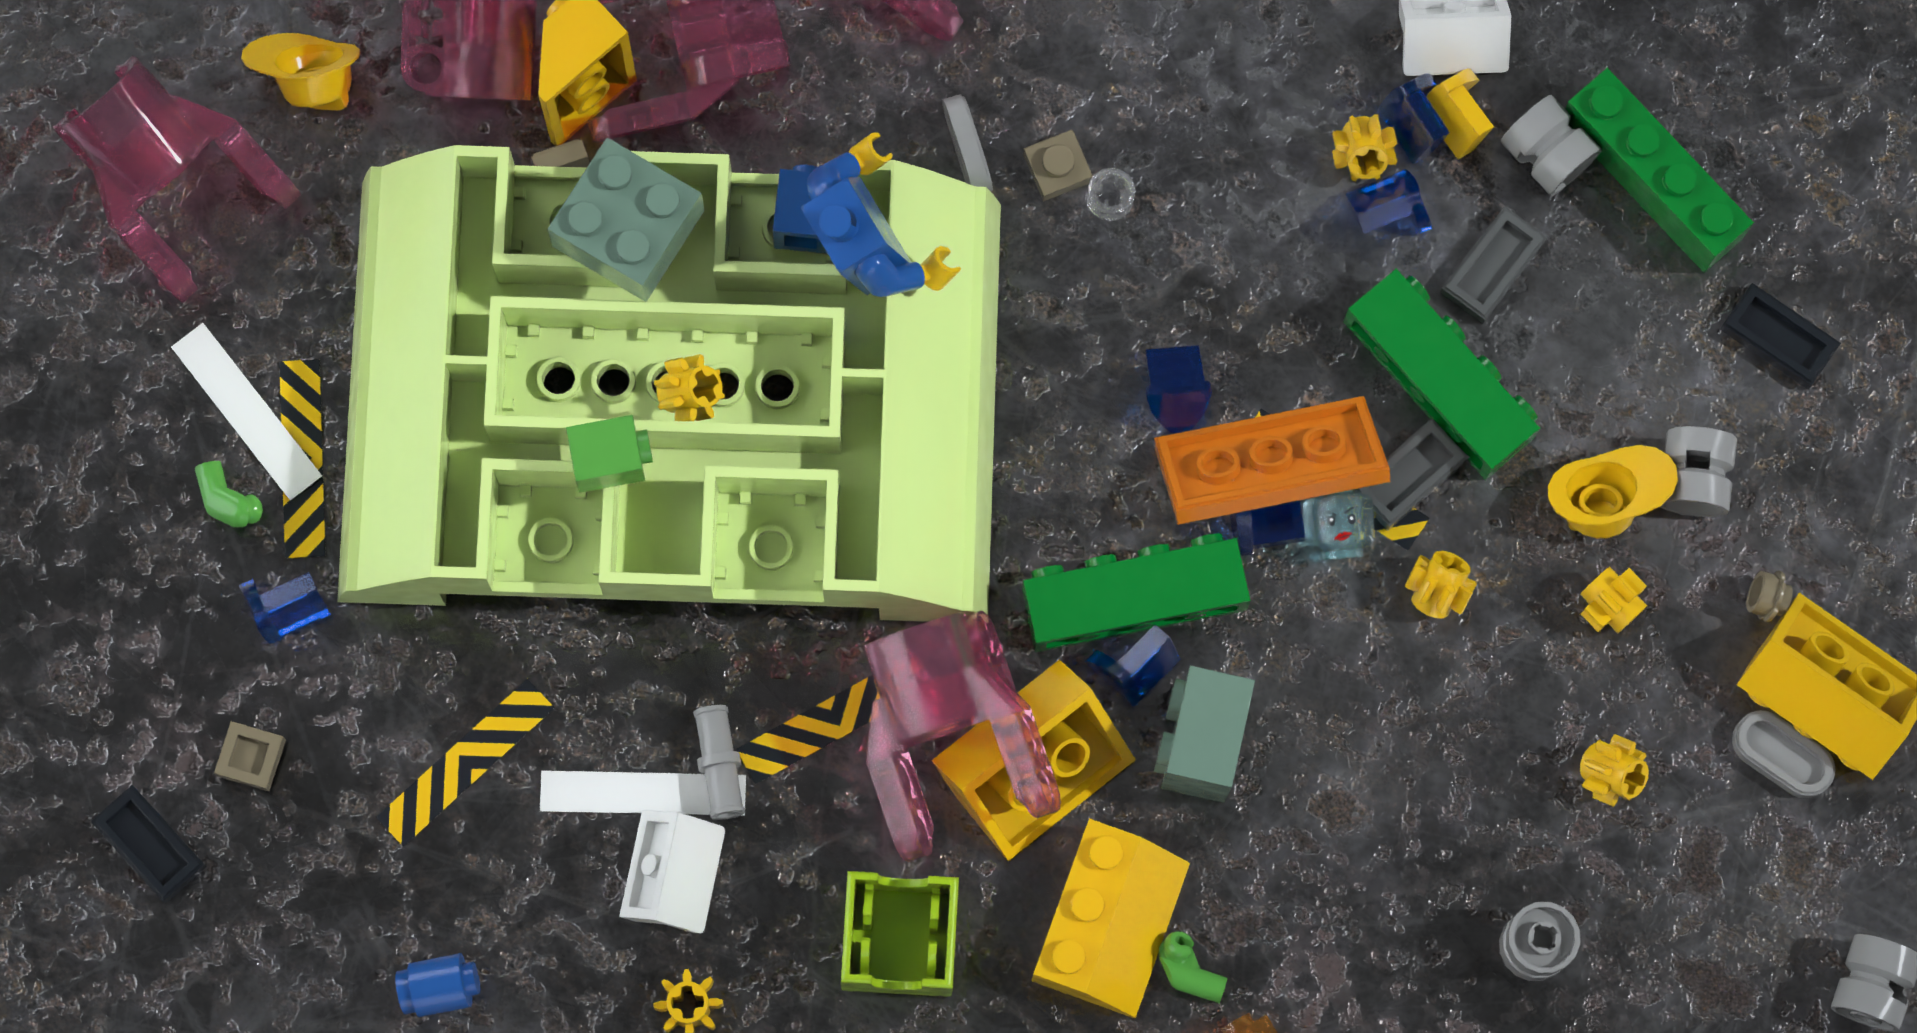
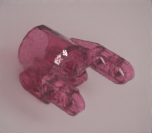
(484, 48)
(715, 49)
(140, 142)
(936, 684)

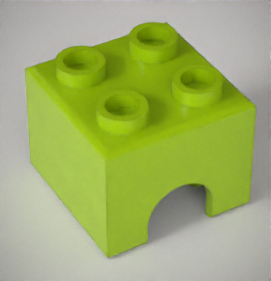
(899, 934)

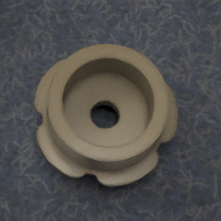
(1769, 595)

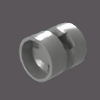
(1551, 145)
(1701, 490)
(1539, 941)
(1876, 983)

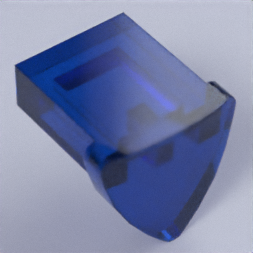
(1414, 118)
(1388, 202)
(1176, 387)
(1268, 527)
(285, 607)
(1140, 667)

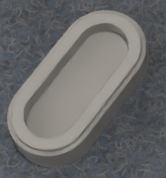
(966, 142)
(1783, 754)

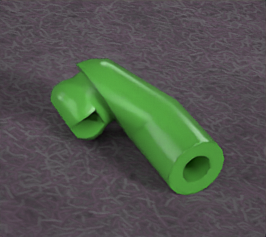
(223, 502)
(1184, 971)

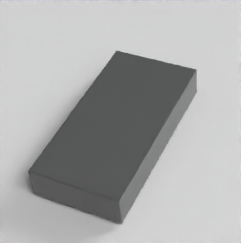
(1493, 265)
(1415, 473)

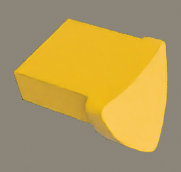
(1460, 112)

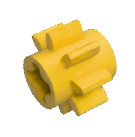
(1364, 147)
(689, 388)
(1440, 584)
(1613, 599)
(1614, 770)
(676, 995)

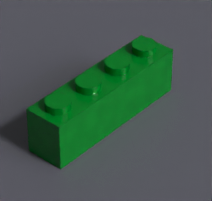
(1658, 171)
(1442, 372)
(1135, 593)

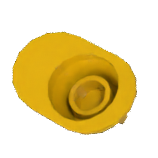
(305, 67)
(1610, 489)

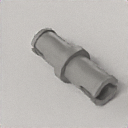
(719, 762)

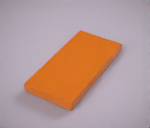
(1271, 460)

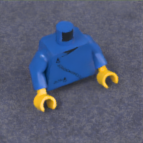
(858, 233)

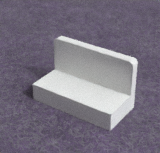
(1455, 36)
(672, 870)

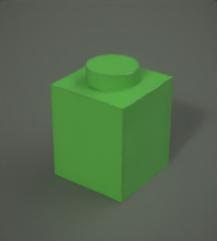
(608, 453)

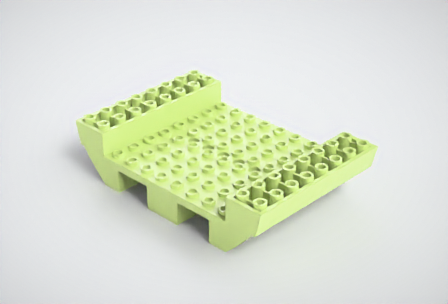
(836, 497)

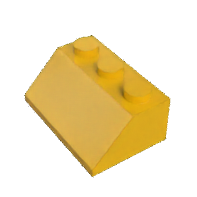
(581, 65)
(1834, 686)
(1079, 745)
(1111, 919)

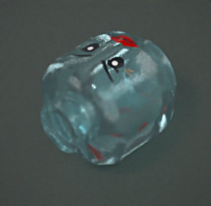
(1339, 524)

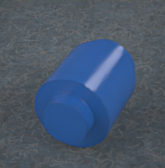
(437, 985)

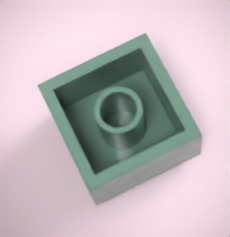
(626, 219)
(1207, 733)

